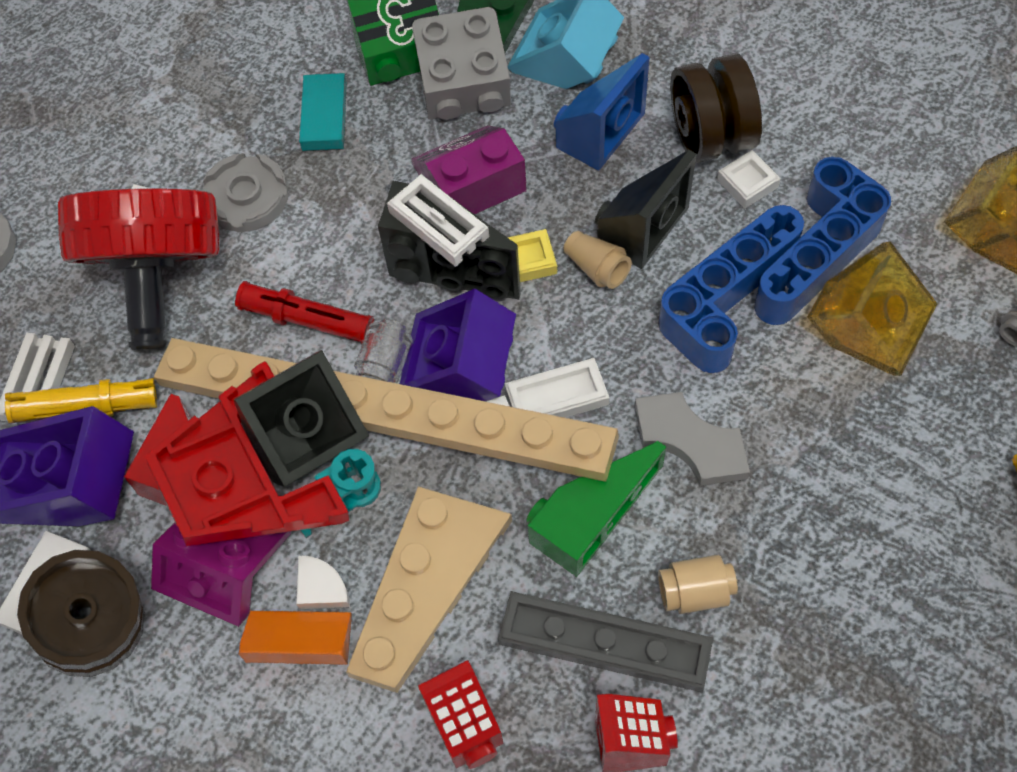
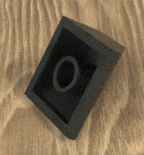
(648, 209)
(299, 419)

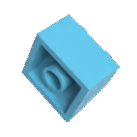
(567, 42)

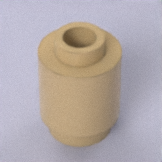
(697, 584)

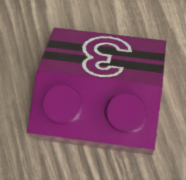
(476, 168)

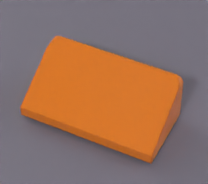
(296, 637)

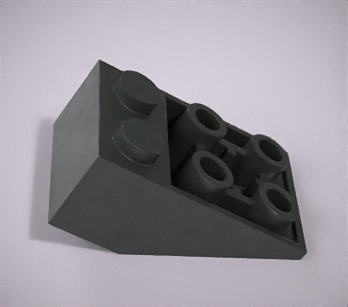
(489, 268)

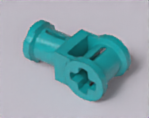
(347, 488)

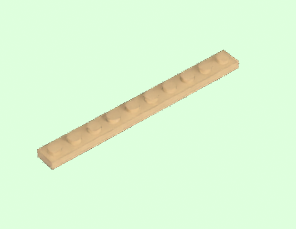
(417, 413)

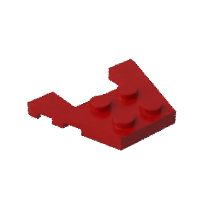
(220, 485)

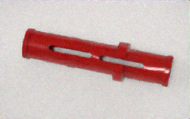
(286, 307)

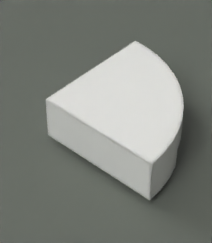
(319, 585)

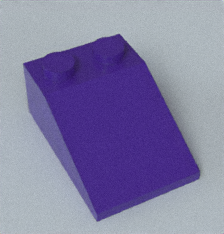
(63, 469)

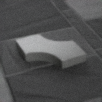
(709, 450)

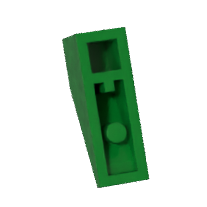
(587, 510)

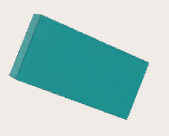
(323, 112)

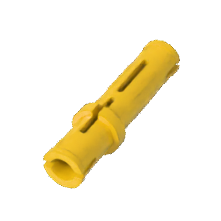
(104, 396)

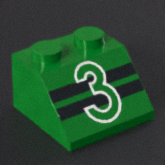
(386, 36)

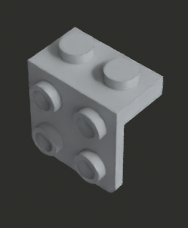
(462, 63)

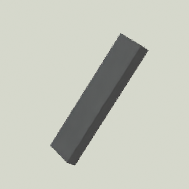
(606, 641)

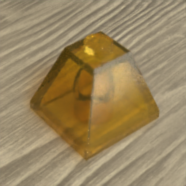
(875, 310)

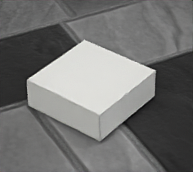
(748, 179)

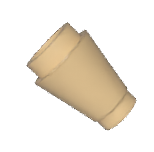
(600, 260)

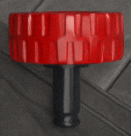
(141, 236)

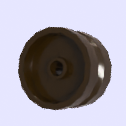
(716, 107)
(59, 592)

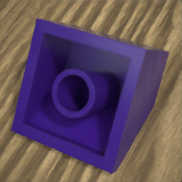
(461, 347)

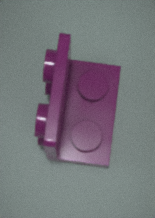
(211, 575)

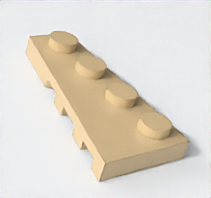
(423, 582)

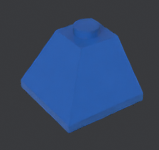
(603, 114)

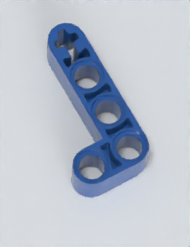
(852, 211)
(736, 277)

